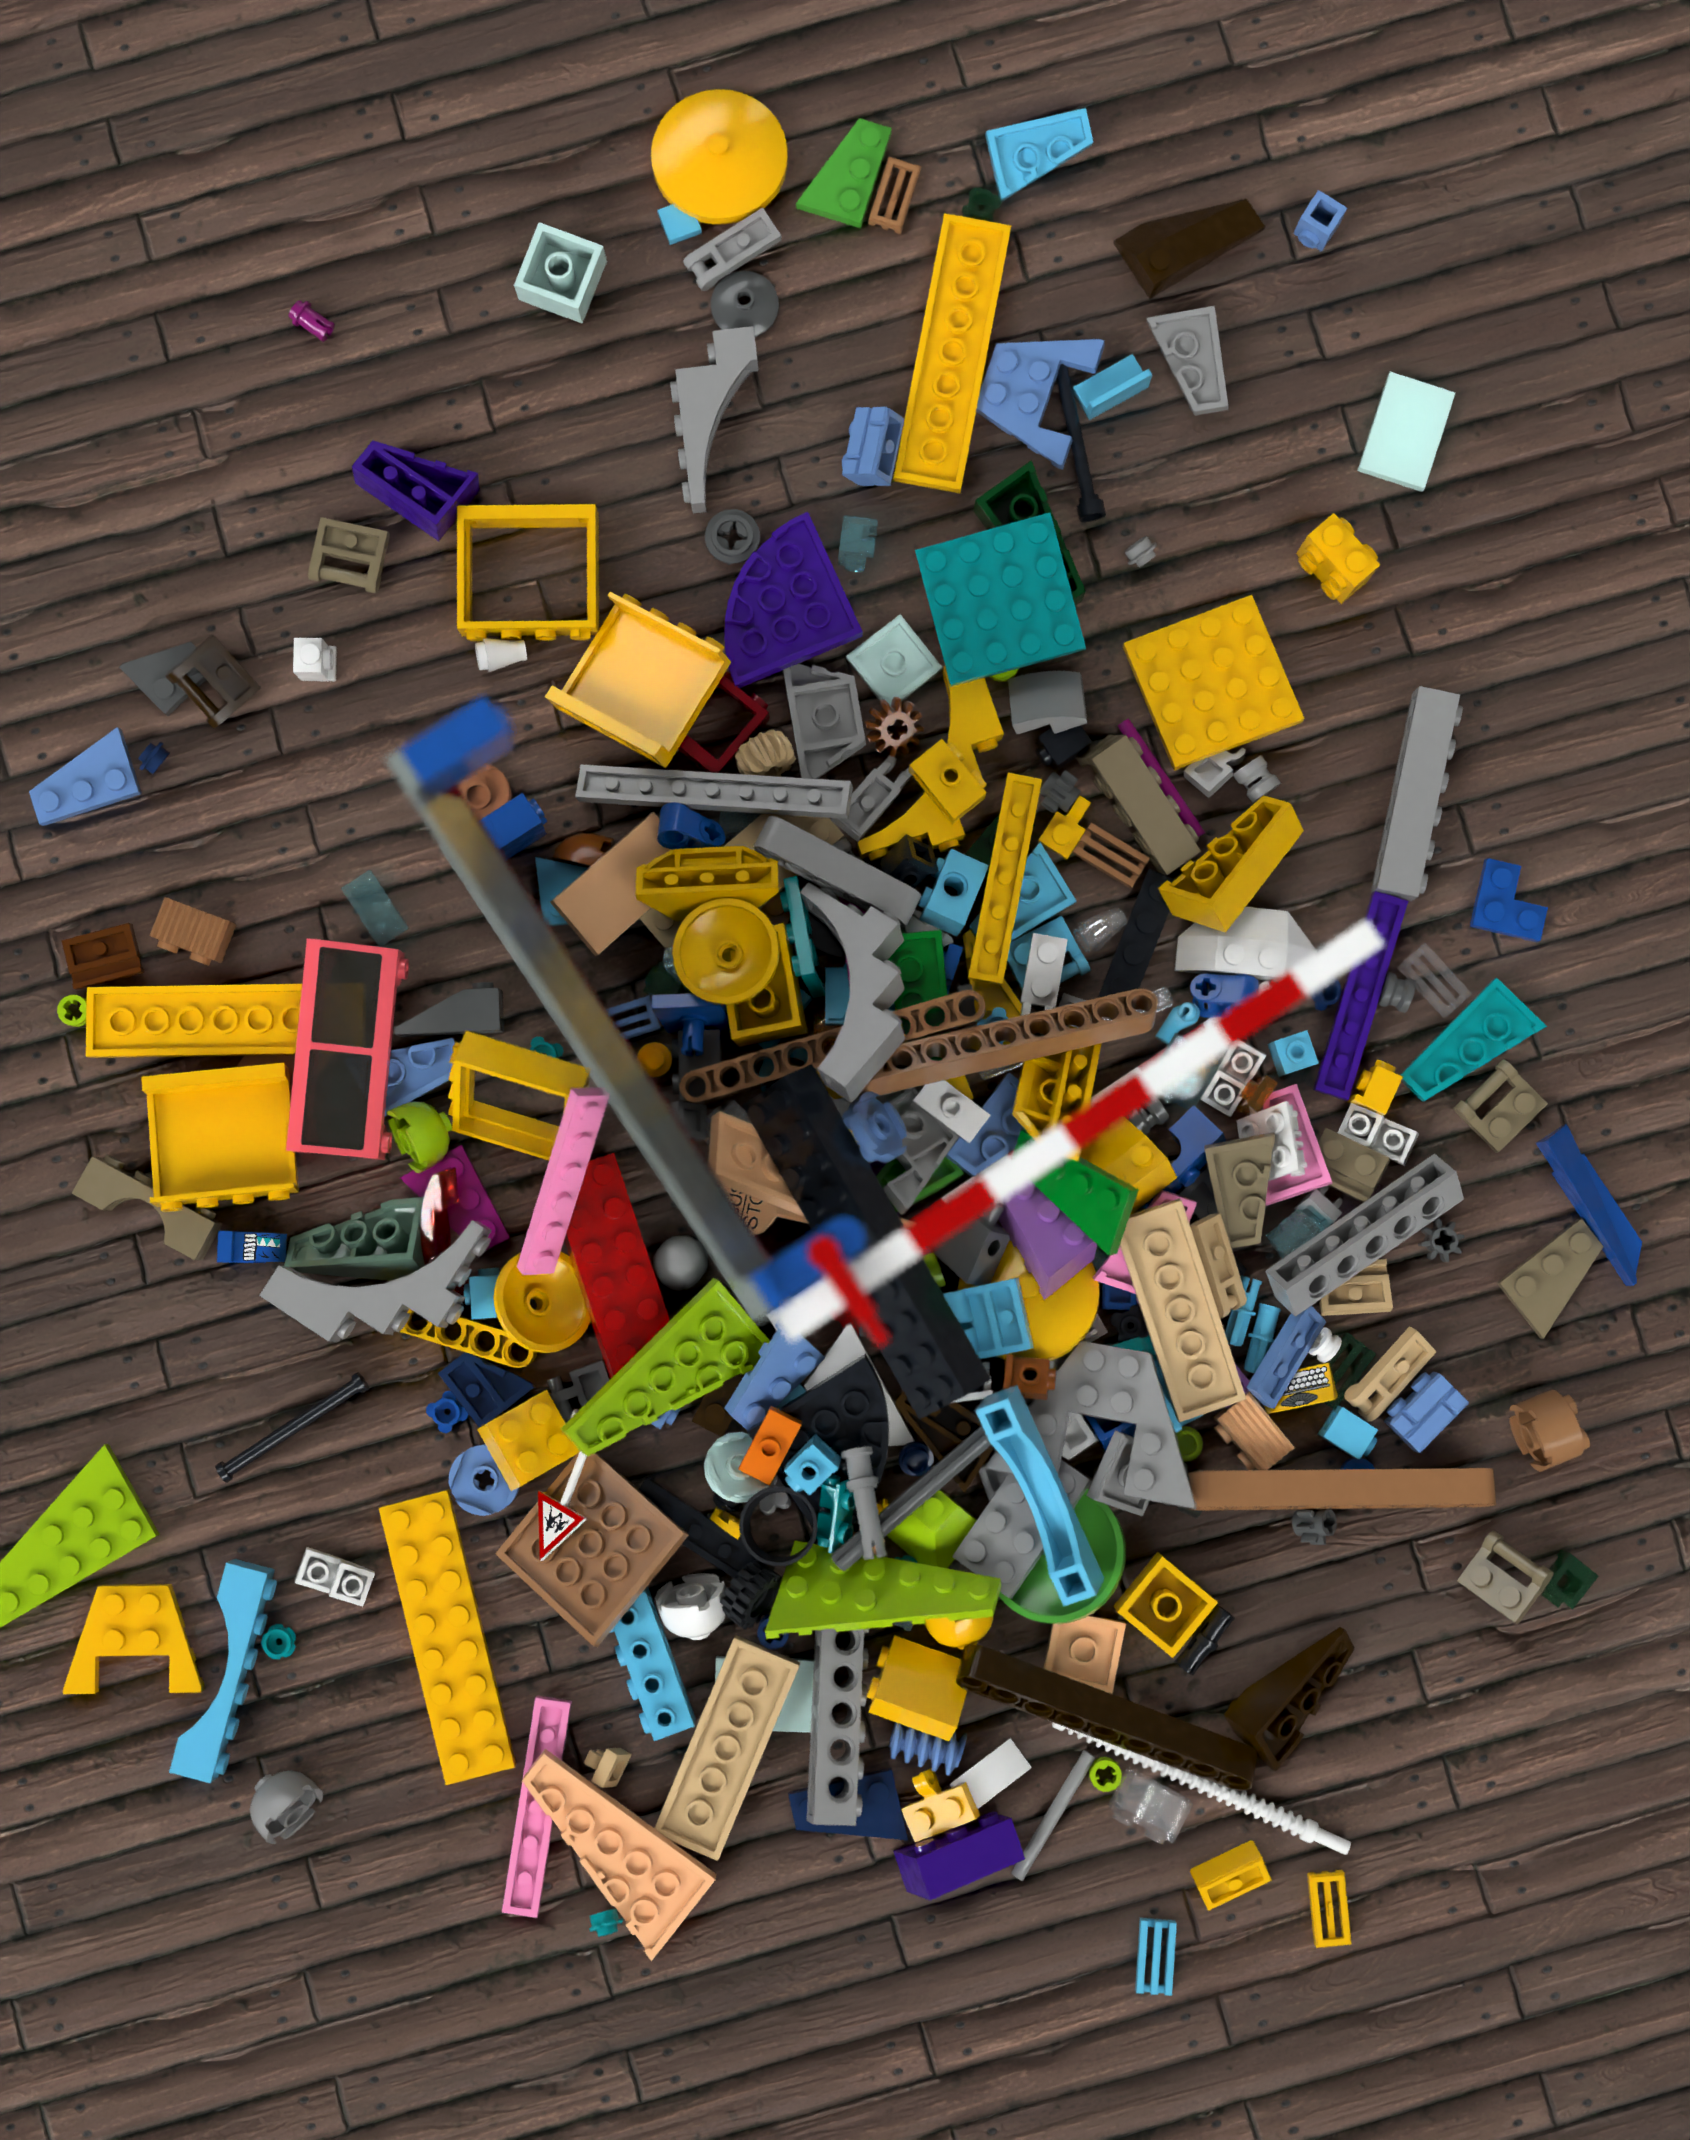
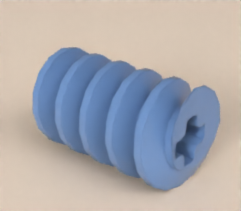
(926, 1747)

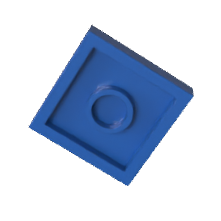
(692, 1016)

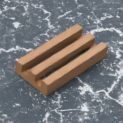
(886, 221)
(1116, 843)

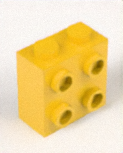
(1337, 558)

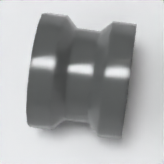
(1397, 992)

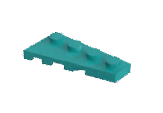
(1473, 1038)

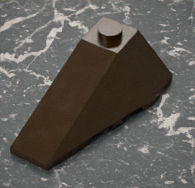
(1179, 245)
(1279, 1703)

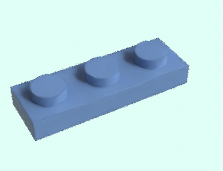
(1285, 1356)

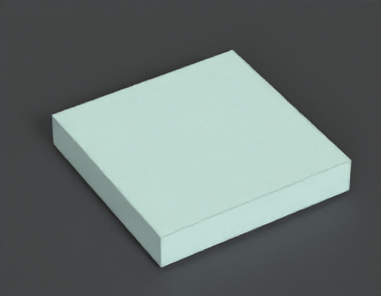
(894, 661)

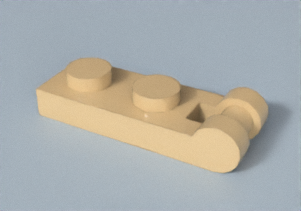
(1219, 1263)
(1390, 1374)

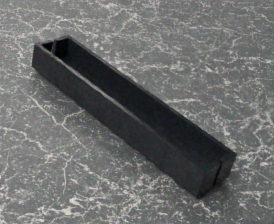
(834, 1182)

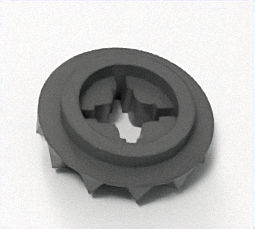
(722, 525)

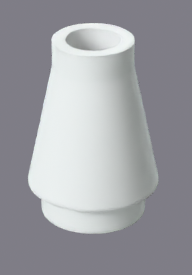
(499, 653)

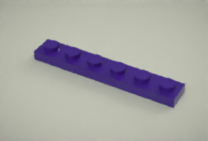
(1360, 1000)

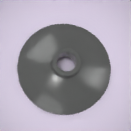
(759, 312)

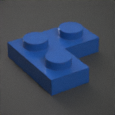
(1499, 911)

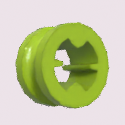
(64, 1013)
(1102, 1763)

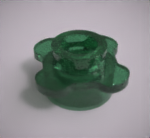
(985, 197)

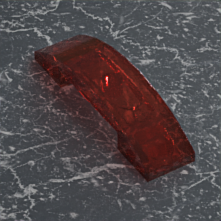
(434, 1223)

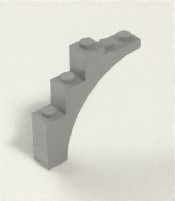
(869, 1028)
(428, 1292)

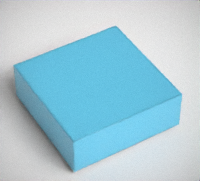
(677, 224)

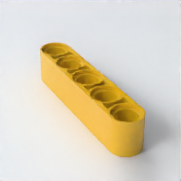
(468, 1340)

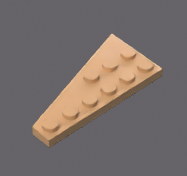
(630, 1861)

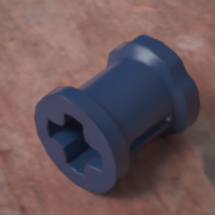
(773, 1643)

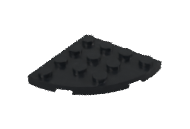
(846, 1414)

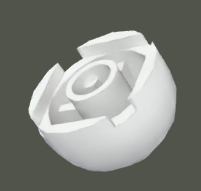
(692, 1607)

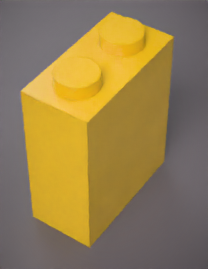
(917, 1688)

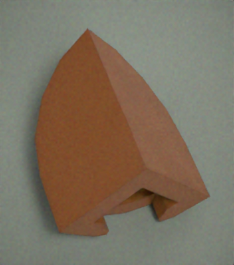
(583, 848)

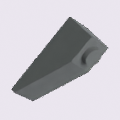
(469, 1010)

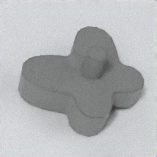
(771, 1502)

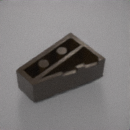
(945, 1431)

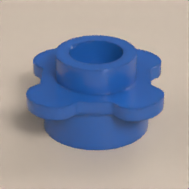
(446, 1422)

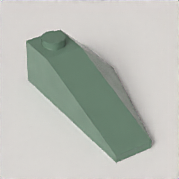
(368, 1246)

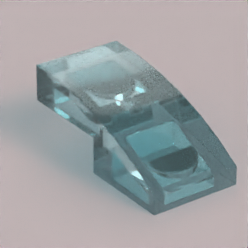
(375, 908)

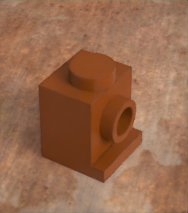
(1035, 1389)

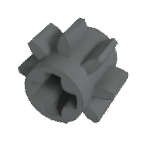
(1059, 791)
(1434, 1233)
(1314, 1525)

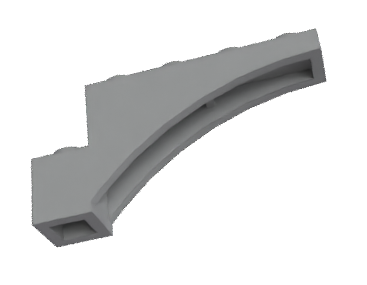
(703, 398)

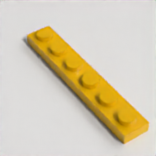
(1004, 878)

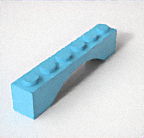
(1021, 1446)
(242, 1599)

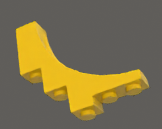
(972, 726)

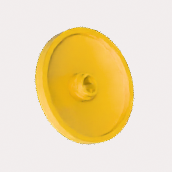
(719, 156)
(1059, 1320)

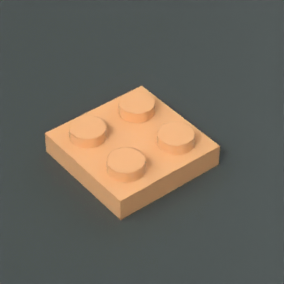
(1086, 1651)

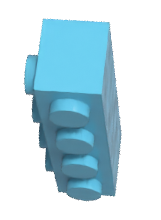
(652, 1670)

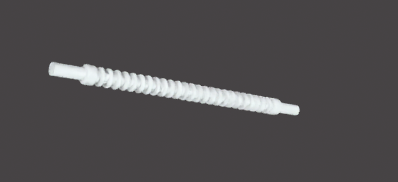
(1308, 1829)

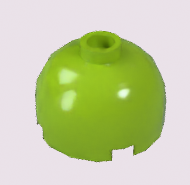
(420, 1133)

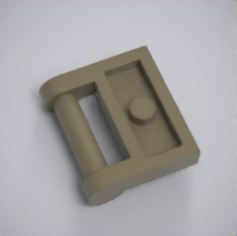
(352, 544)
(1508, 1114)
(1497, 1586)

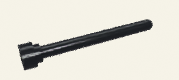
(1090, 506)

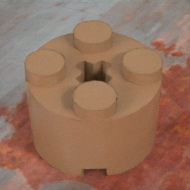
(1548, 1429)

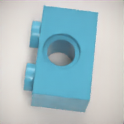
(948, 911)

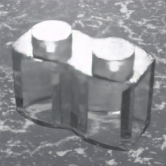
(1149, 1805)

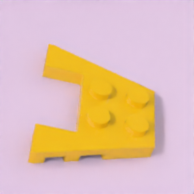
(134, 1623)

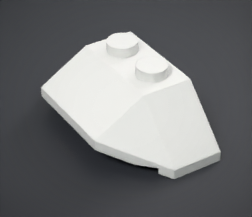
(1256, 944)

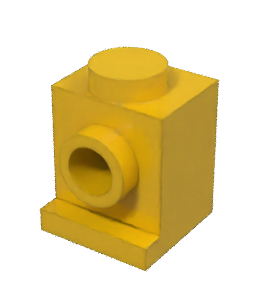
(1377, 1088)

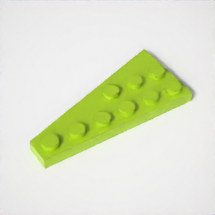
(682, 1362)
(76, 1536)
(874, 1594)

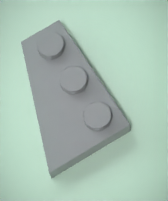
(1194, 356)

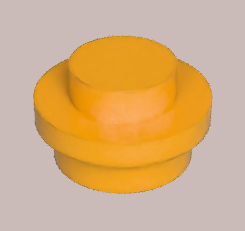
(655, 1059)

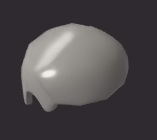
(680, 1262)

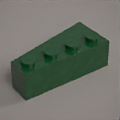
(1019, 499)

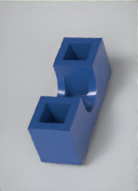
(1191, 1133)

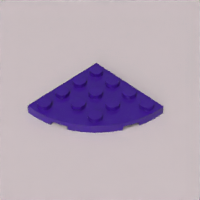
(786, 605)

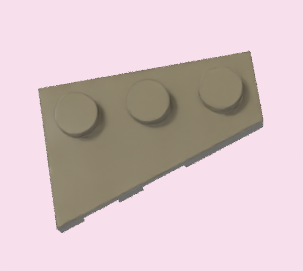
(1240, 1183)
(1551, 1275)

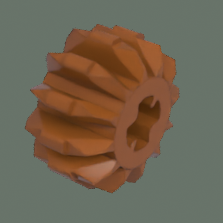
(901, 735)

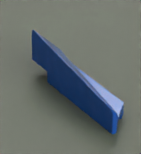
(1593, 1202)

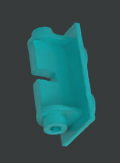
(836, 1526)

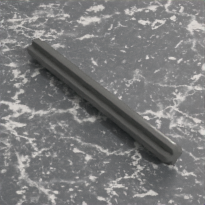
(916, 1494)

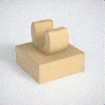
(608, 1765)

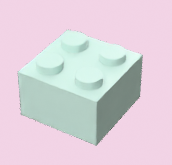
(560, 272)

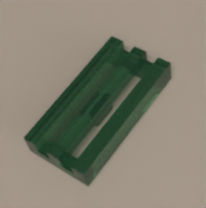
(1356, 1372)

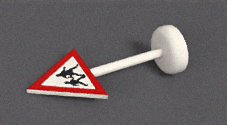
(555, 1517)

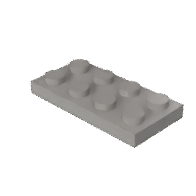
(1006, 1537)

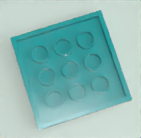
(1000, 599)

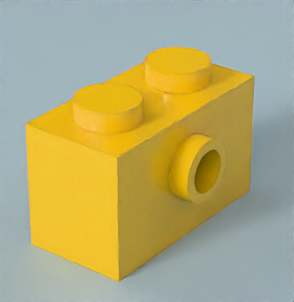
(948, 780)

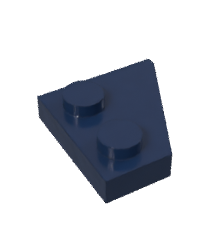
(483, 1387)

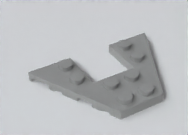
(1120, 1388)

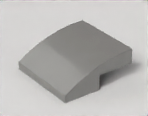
(1047, 699)

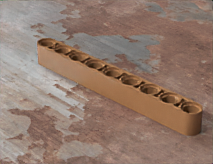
(1019, 1033)
(815, 1048)
(1343, 1489)

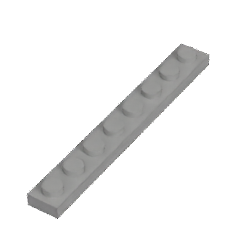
(715, 791)

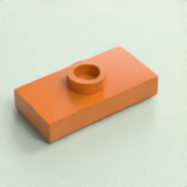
(770, 1445)

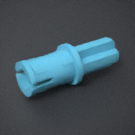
(1240, 1318)
(1262, 1336)

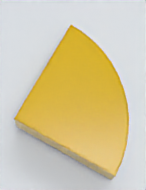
(726, 1521)

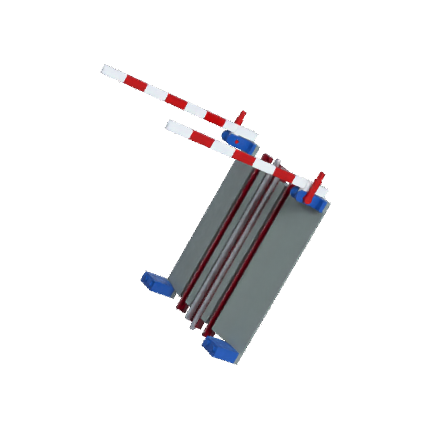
(818, 1273)

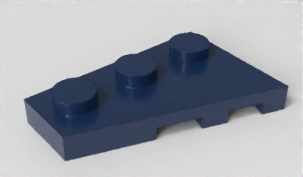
(880, 1808)

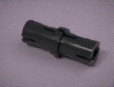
(1204, 1639)

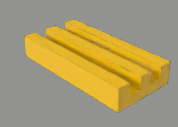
(1325, 1877)

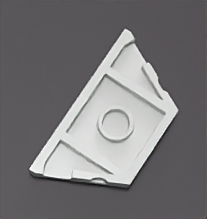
(845, 1351)

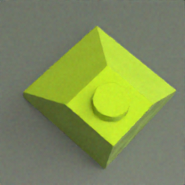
(934, 1530)

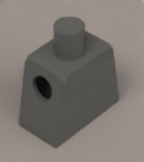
(975, 1248)

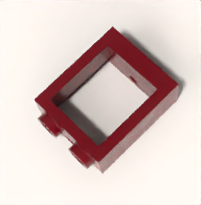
(755, 705)

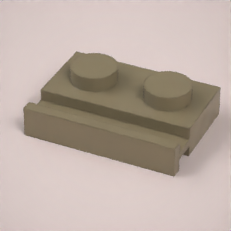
(1351, 1165)

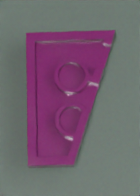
(473, 1197)

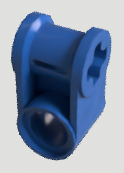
(685, 828)
(1224, 992)

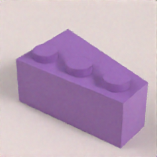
(1046, 1238)

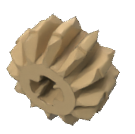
(765, 754)

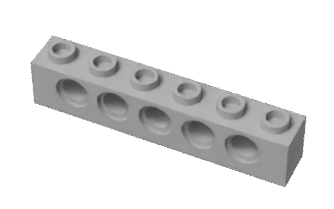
(1365, 1234)
(821, 1805)

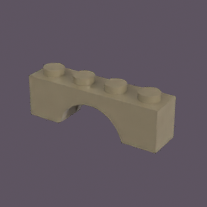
(109, 1185)

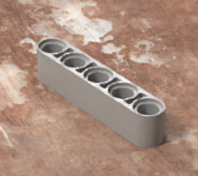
(835, 870)

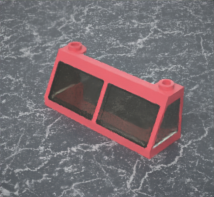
(344, 1050)

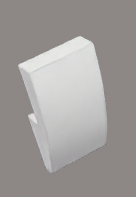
(1231, 1077)
(1378, 1133)
(334, 1576)
(994, 1773)

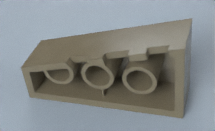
(1141, 802)

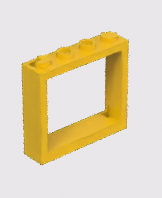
(526, 517)
(515, 1065)

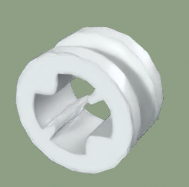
(1325, 1345)

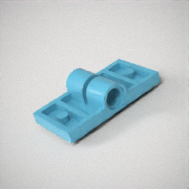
(993, 1317)

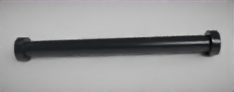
(290, 1428)

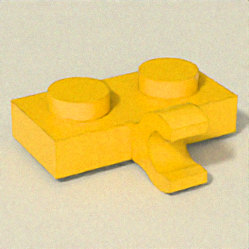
(939, 1808)

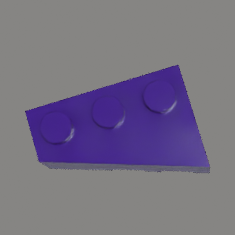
(414, 486)
(959, 1856)

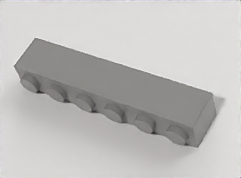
(1416, 793)

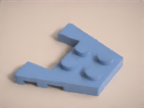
(1021, 385)

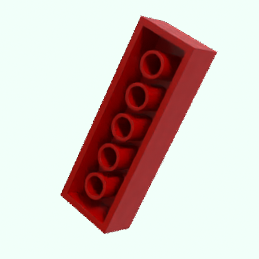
(613, 1266)

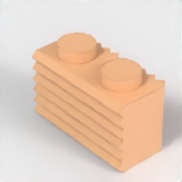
(1253, 1433)

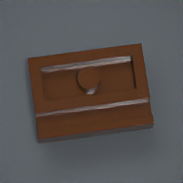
(102, 956)

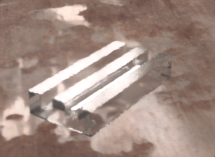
(1425, 990)

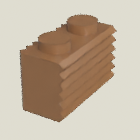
(193, 931)

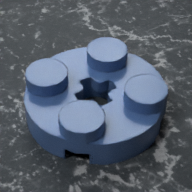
(876, 1128)
(466, 1487)

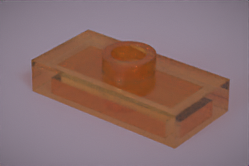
(1256, 1094)

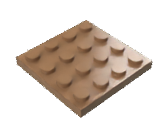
(606, 1559)

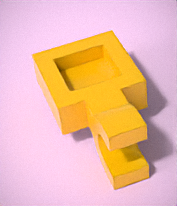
(1063, 831)

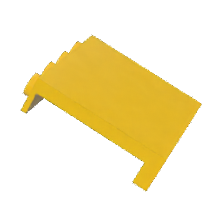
(642, 680)
(220, 1136)

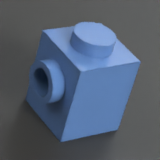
(1319, 221)

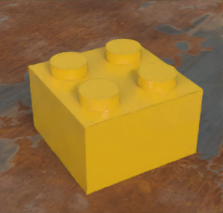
(528, 1440)
(1165, 1604)

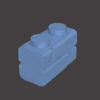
(872, 446)
(1425, 1410)

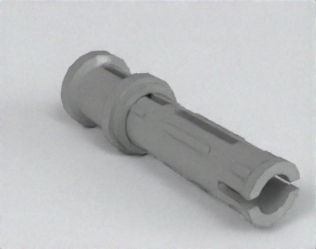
(862, 1484)

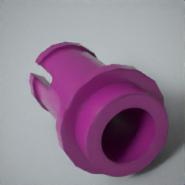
(312, 321)

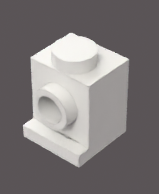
(314, 660)

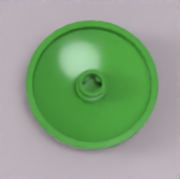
(1037, 1594)

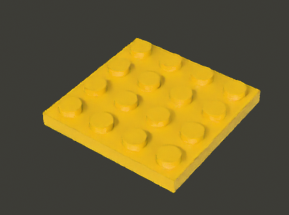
(1213, 682)

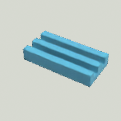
(1154, 1986)

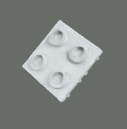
(1284, 1123)

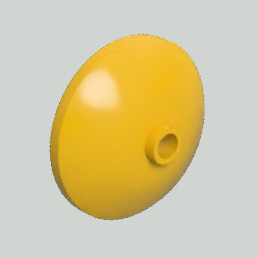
(709, 935)
(560, 1309)

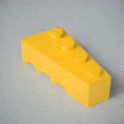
(1234, 866)

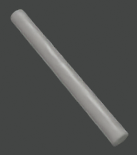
(1053, 1814)

